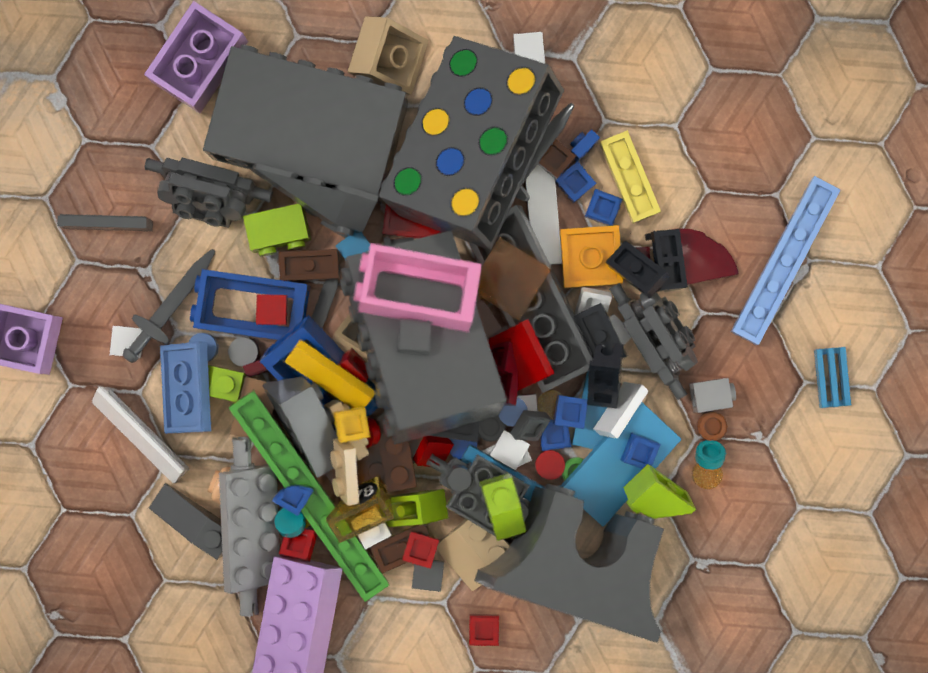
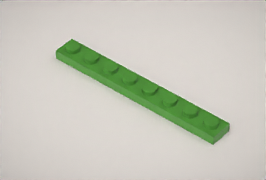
(292, 470)

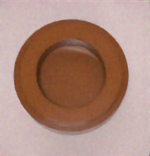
(711, 426)

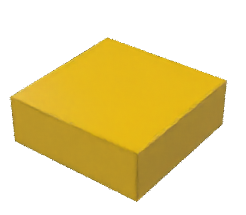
(351, 424)

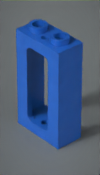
(211, 281)
(306, 329)

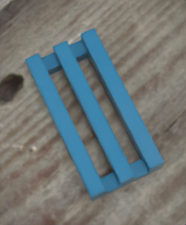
(843, 373)

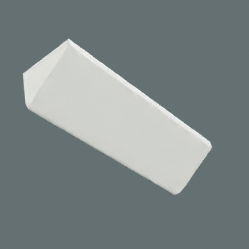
(139, 434)

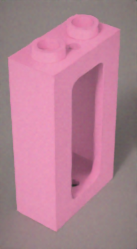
(419, 266)

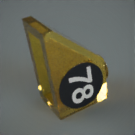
(372, 511)

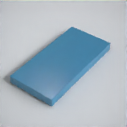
(602, 473)

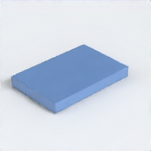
(185, 387)

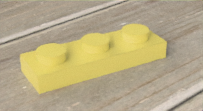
(630, 177)

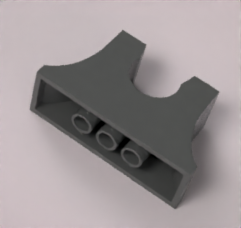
(603, 588)

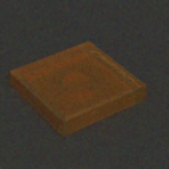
(511, 278)

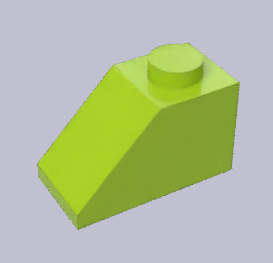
(225, 383)
(657, 495)
(503, 506)
(418, 508)

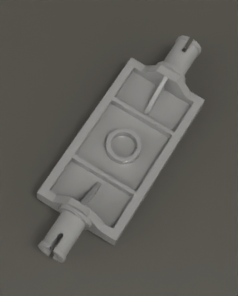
(247, 525)

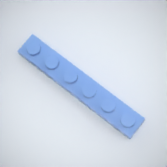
(785, 260)

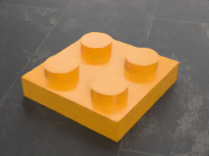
(586, 254)

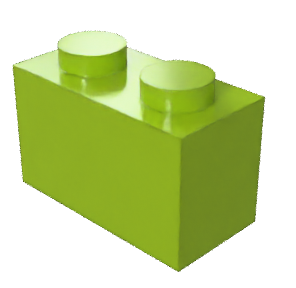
(277, 229)

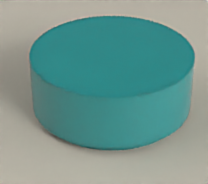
(710, 454)
(289, 524)

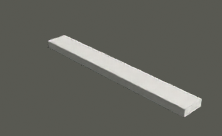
(540, 184)

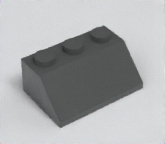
(304, 420)

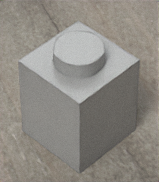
(712, 395)

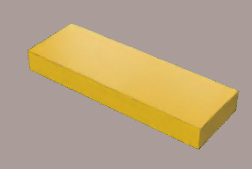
(329, 375)

